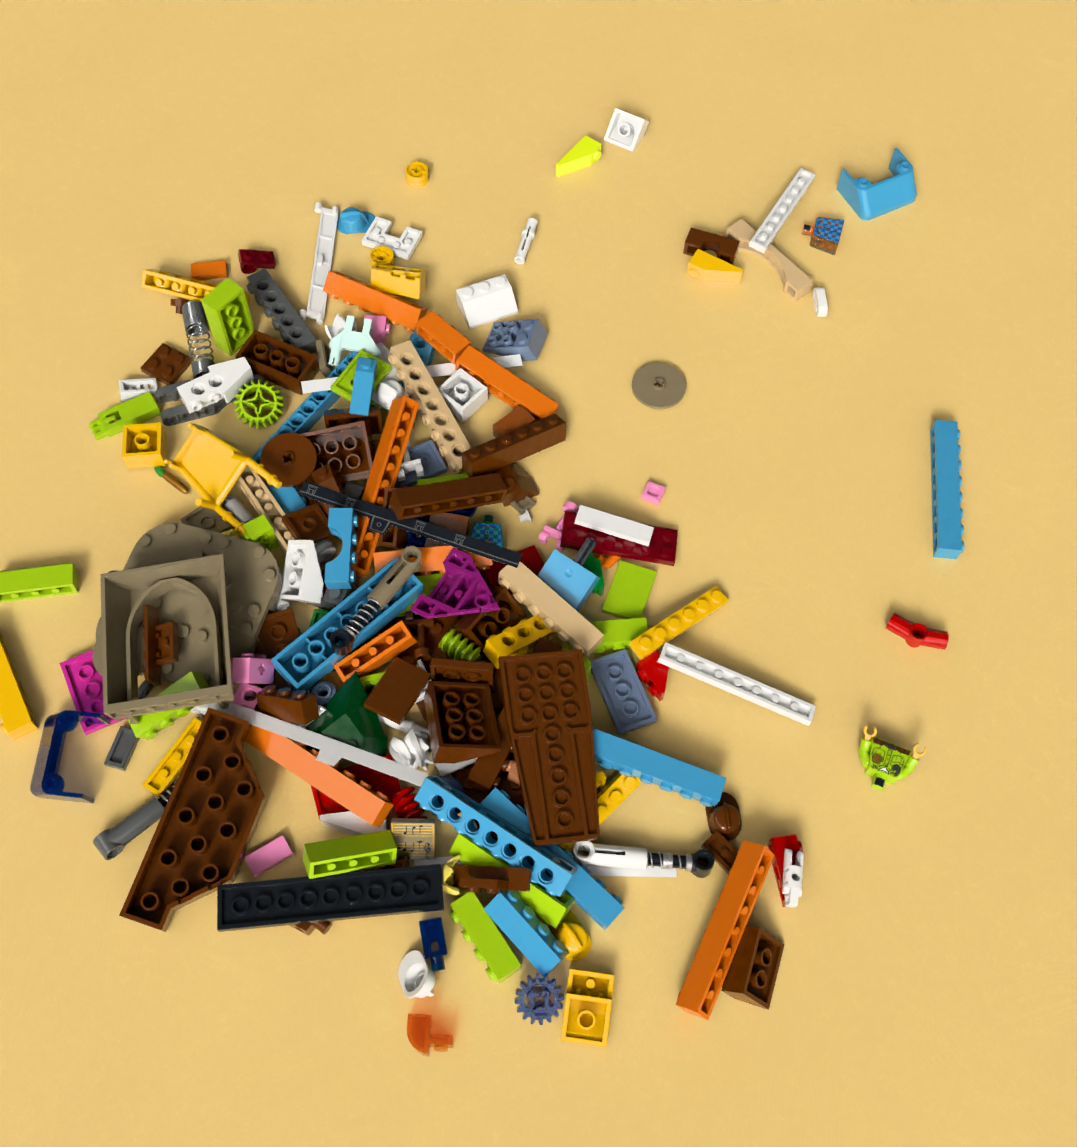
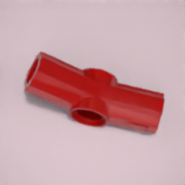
(927, 637)

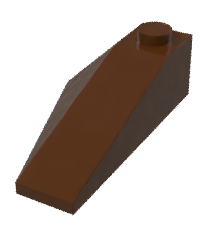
(326, 478)
(517, 482)

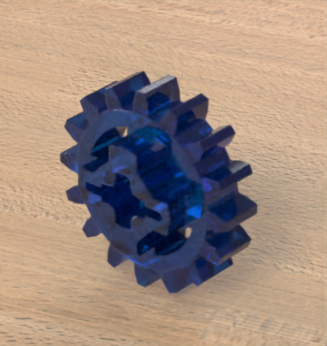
(533, 991)

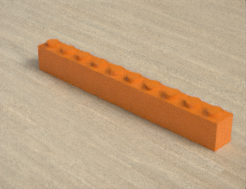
(384, 474)

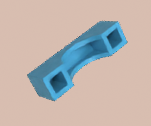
(340, 572)

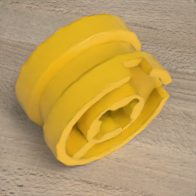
(417, 174)
(381, 255)

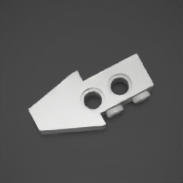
(220, 383)

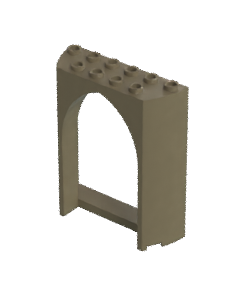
(121, 614)

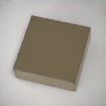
(523, 505)

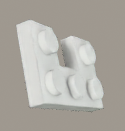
(402, 247)

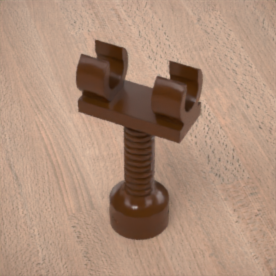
(421, 652)

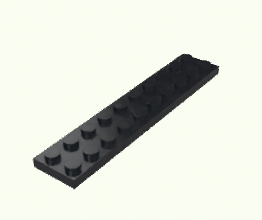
(329, 897)

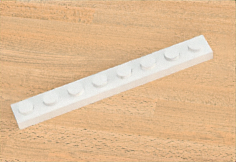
(781, 210)
(737, 684)

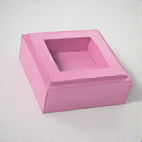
(653, 493)

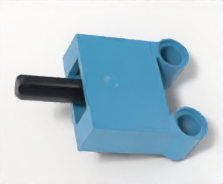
(569, 576)

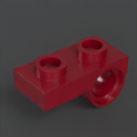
(254, 259)

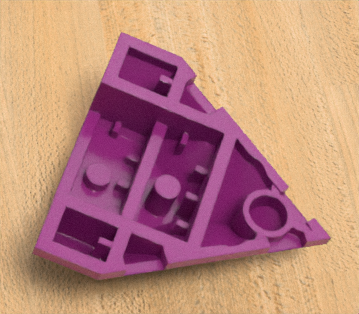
(458, 591)

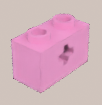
(252, 669)

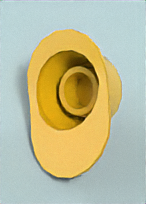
(573, 936)

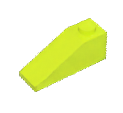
(579, 157)

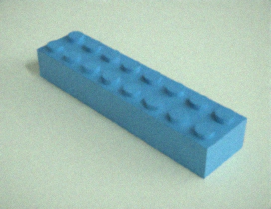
(311, 654)

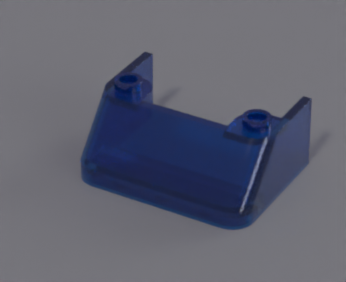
(45, 780)

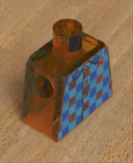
(824, 234)

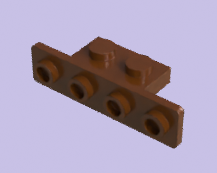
(159, 644)
(491, 878)

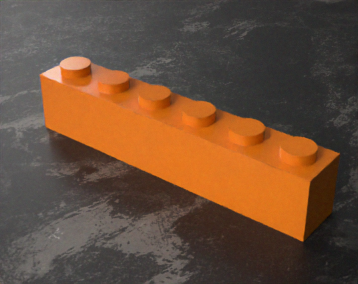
(373, 299)
(505, 385)
(431, 559)

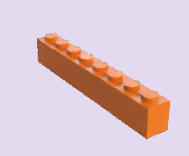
(328, 779)
(725, 930)

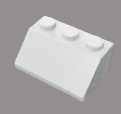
(486, 301)

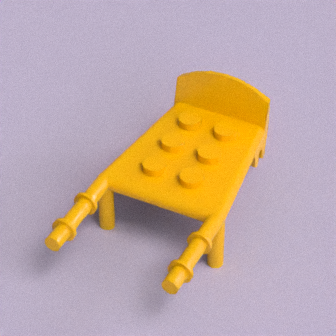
(213, 469)

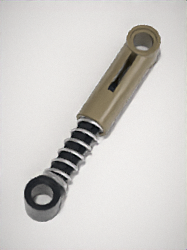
(378, 598)

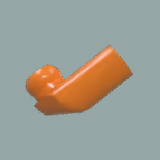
(607, 562)

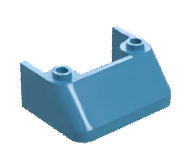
(880, 198)

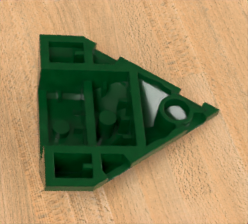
(350, 721)

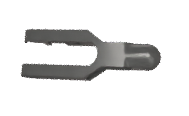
(179, 411)

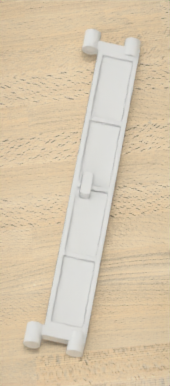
(321, 264)

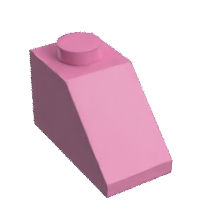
(380, 328)

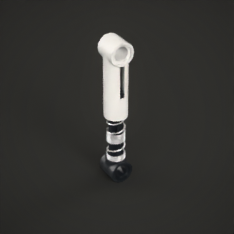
(640, 858)

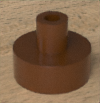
(178, 303)

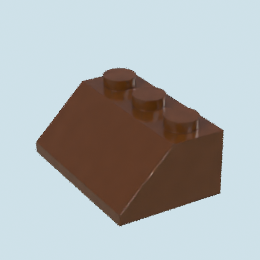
(339, 417)
(482, 625)
(754, 968)

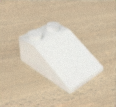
(301, 573)

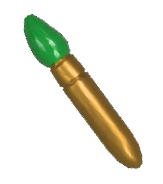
(170, 479)

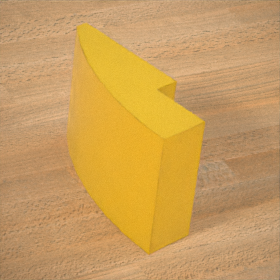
(587, 1007)

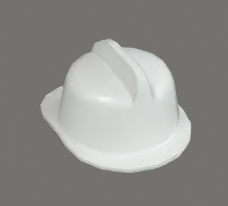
(387, 392)
(416, 976)

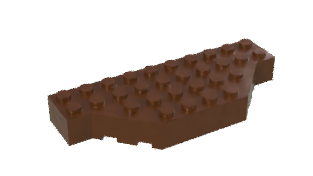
(202, 825)

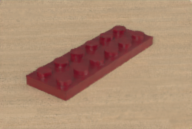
(660, 549)

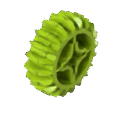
(266, 404)

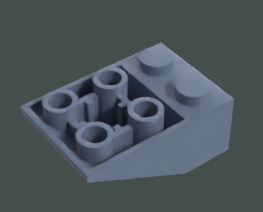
(516, 337)

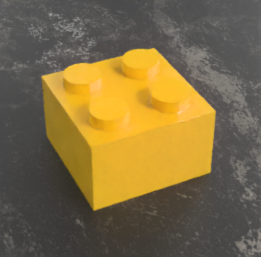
(144, 445)

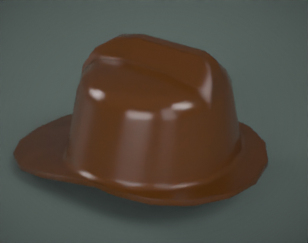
(725, 817)

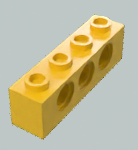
(517, 639)

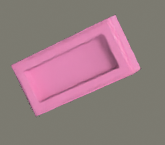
(268, 856)

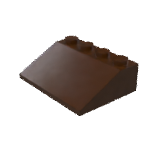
(345, 448)
(460, 721)

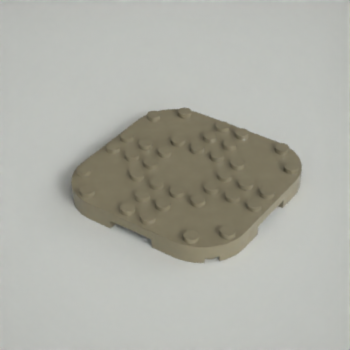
(251, 586)

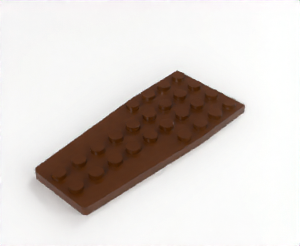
(552, 743)

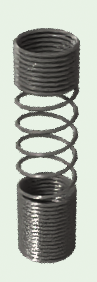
(197, 325)

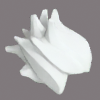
(411, 750)

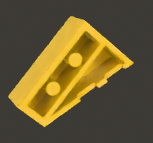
(399, 280)

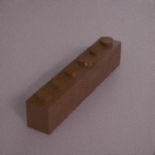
(513, 446)
(448, 496)

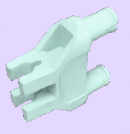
(353, 341)

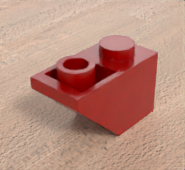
(653, 674)

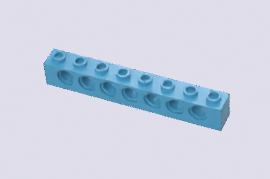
(428, 799)

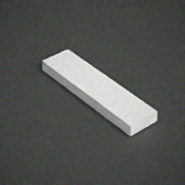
(614, 525)

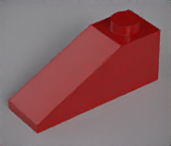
(777, 846)

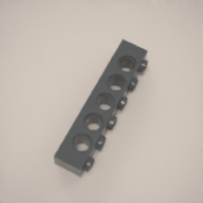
(280, 311)

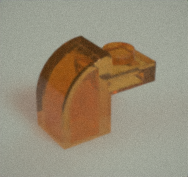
(420, 1035)

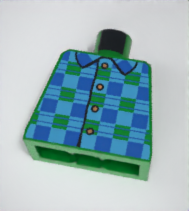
(488, 531)

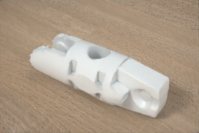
(792, 878)

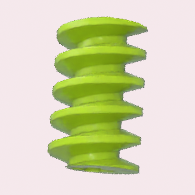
(459, 649)

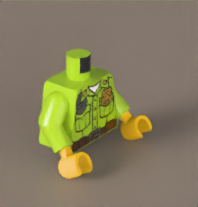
(885, 760)

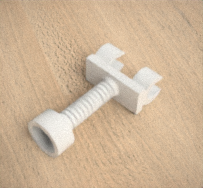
(409, 465)

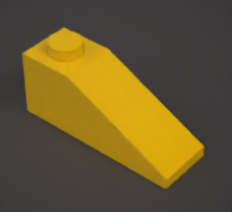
(710, 268)

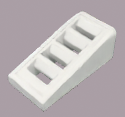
(127, 385)

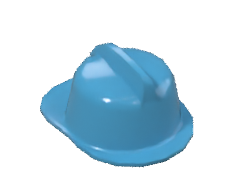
(354, 221)

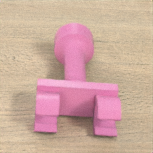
(556, 533)

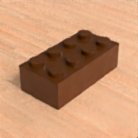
(279, 361)

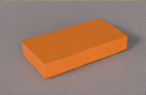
(209, 270)

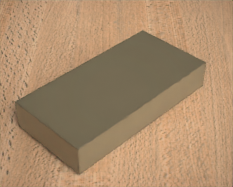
(323, 357)

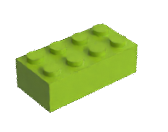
(228, 316)

